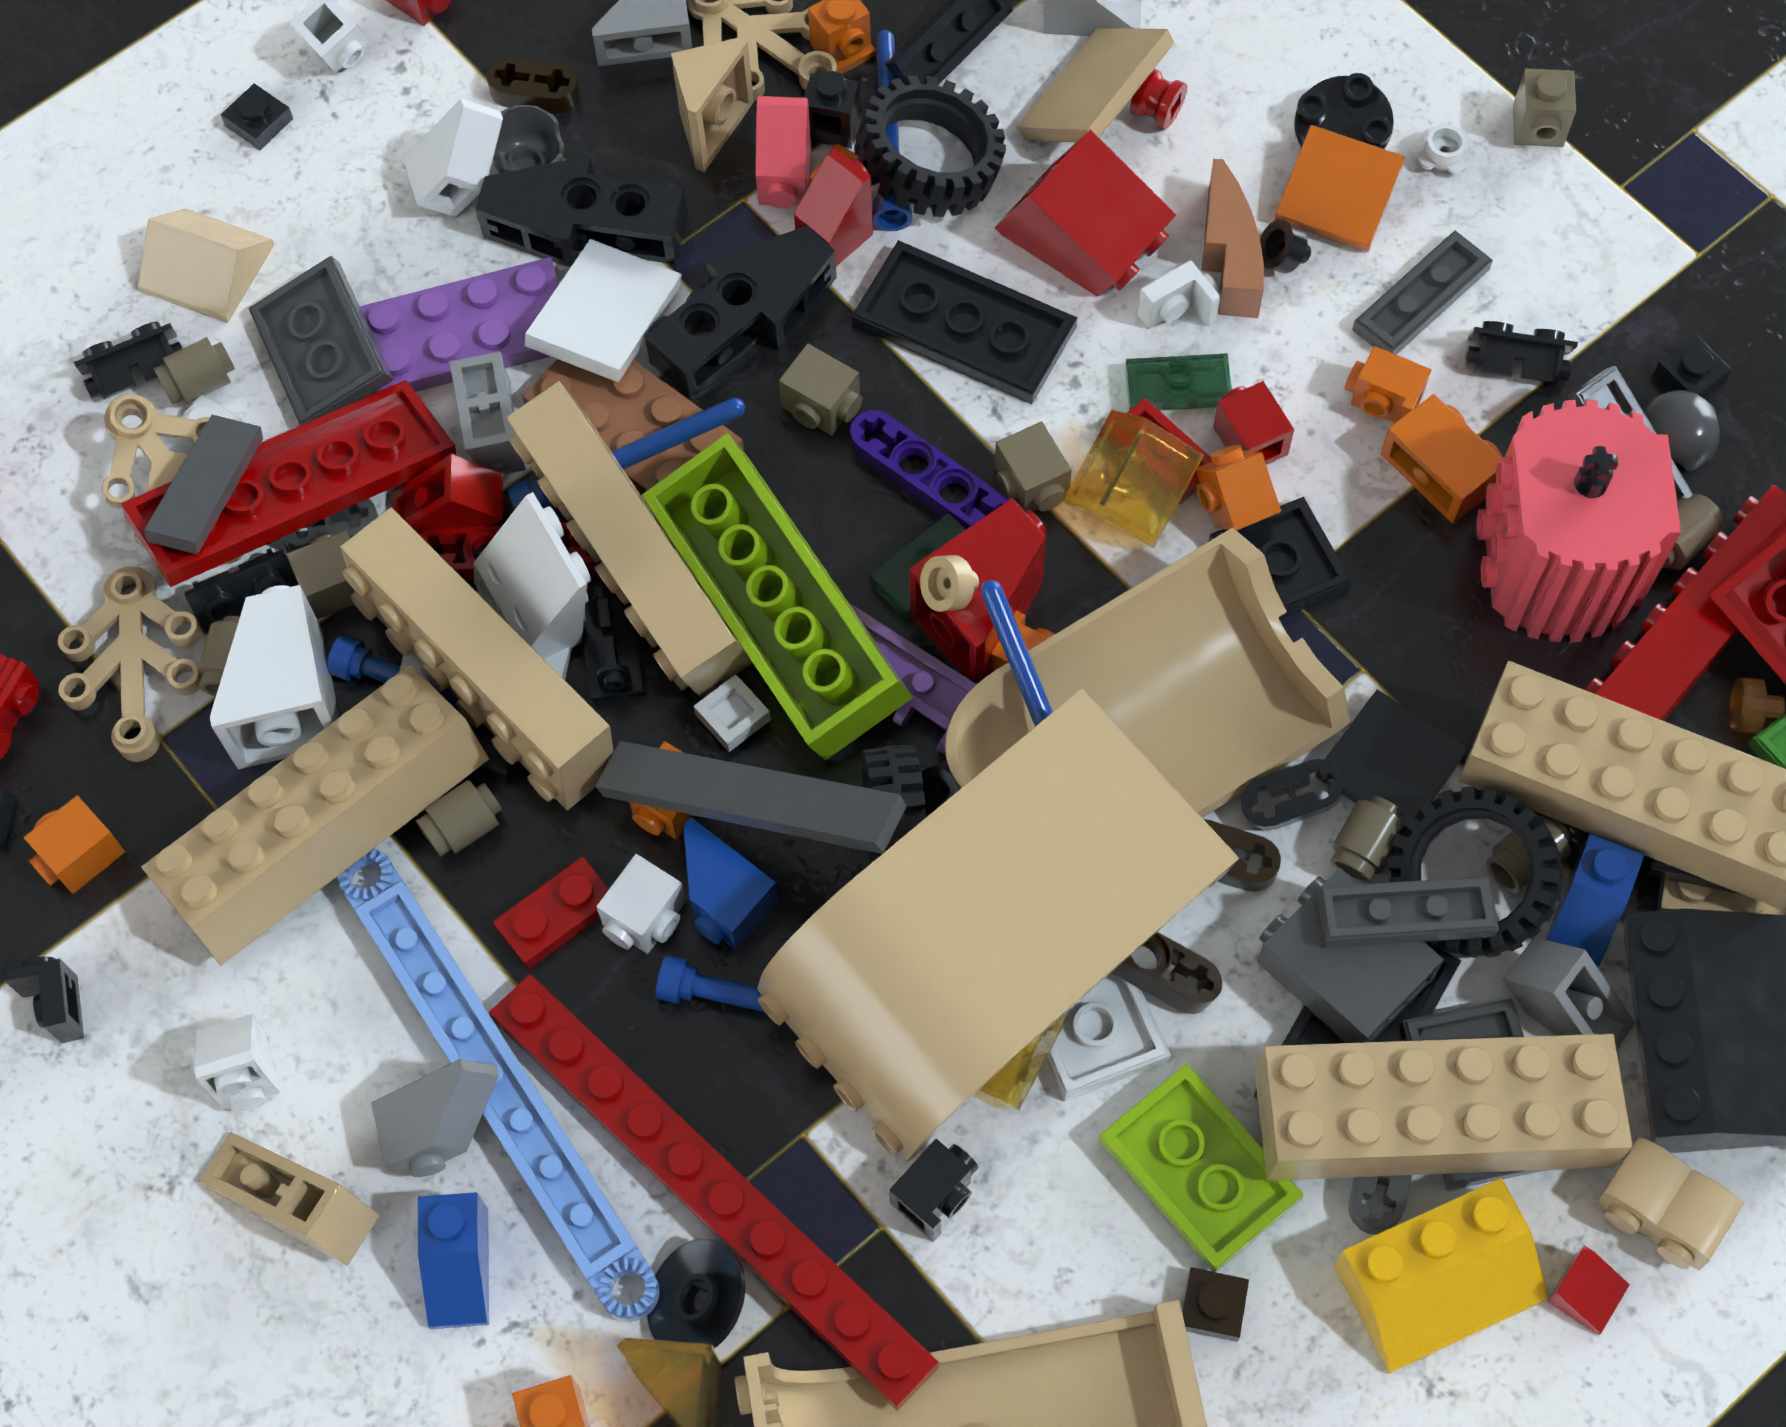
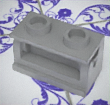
(483, 405)

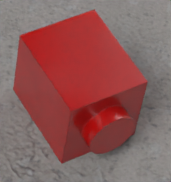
(1254, 422)

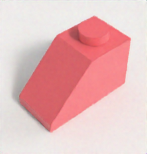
(782, 150)

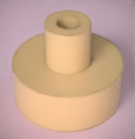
(948, 583)

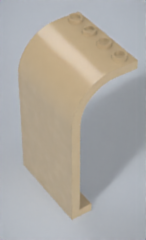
(990, 922)
(1075, 1376)

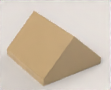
(712, 94)
(200, 262)

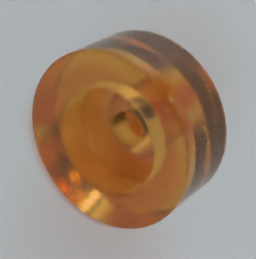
(1751, 705)

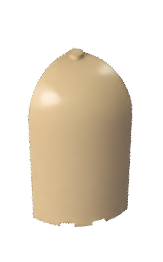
(1184, 670)

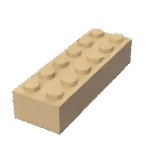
(622, 531)
(477, 659)
(1635, 782)
(316, 813)
(1441, 1107)

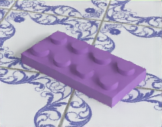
(460, 321)

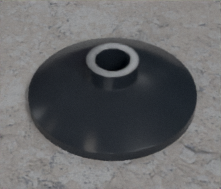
(698, 1294)

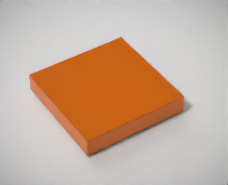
(1340, 187)

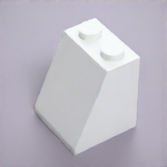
(274, 680)

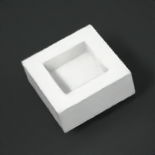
(732, 713)

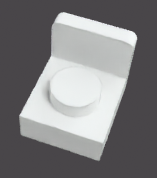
(1174, 293)

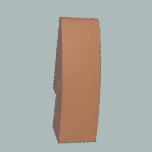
(1233, 245)

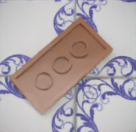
(630, 412)

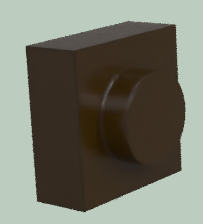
(1214, 1304)

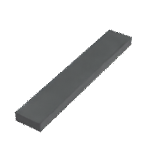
(753, 796)

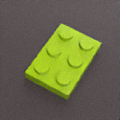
(1199, 1167)

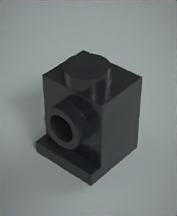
(836, 97)
(934, 1187)

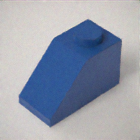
(724, 888)
(1595, 896)
(454, 1259)

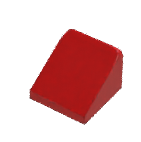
(1589, 1290)

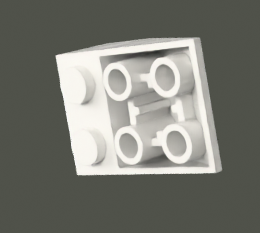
(535, 579)

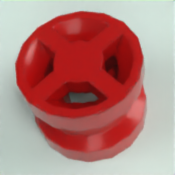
(1159, 99)

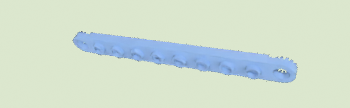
(515, 1106)

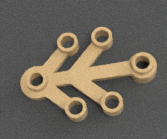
(762, 32)
(163, 462)
(129, 654)

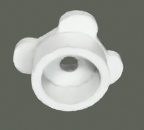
(1446, 138)

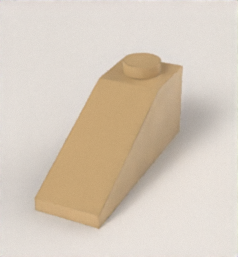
(290, 1198)

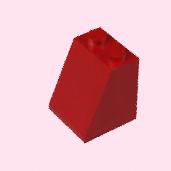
(1089, 217)
(1001, 548)

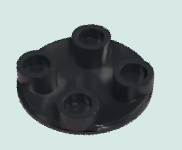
(1346, 107)

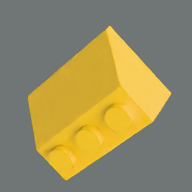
(1443, 1275)

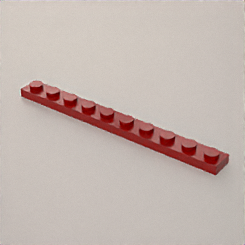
(716, 1193)

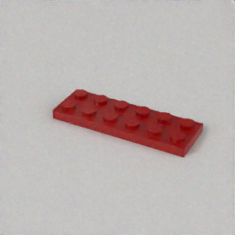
(308, 477)

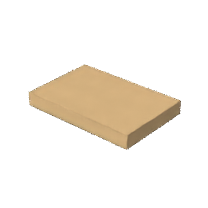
(1096, 84)

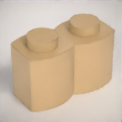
(1669, 1205)

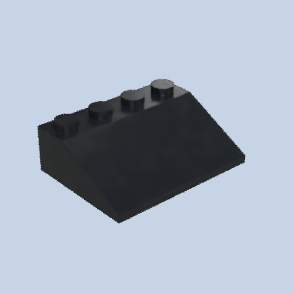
(1710, 1026)

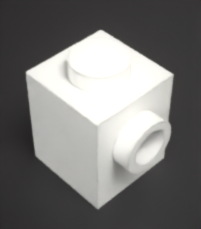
(331, 33)
(641, 906)

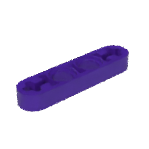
(925, 485)

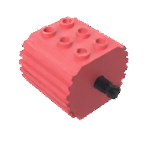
(1577, 520)

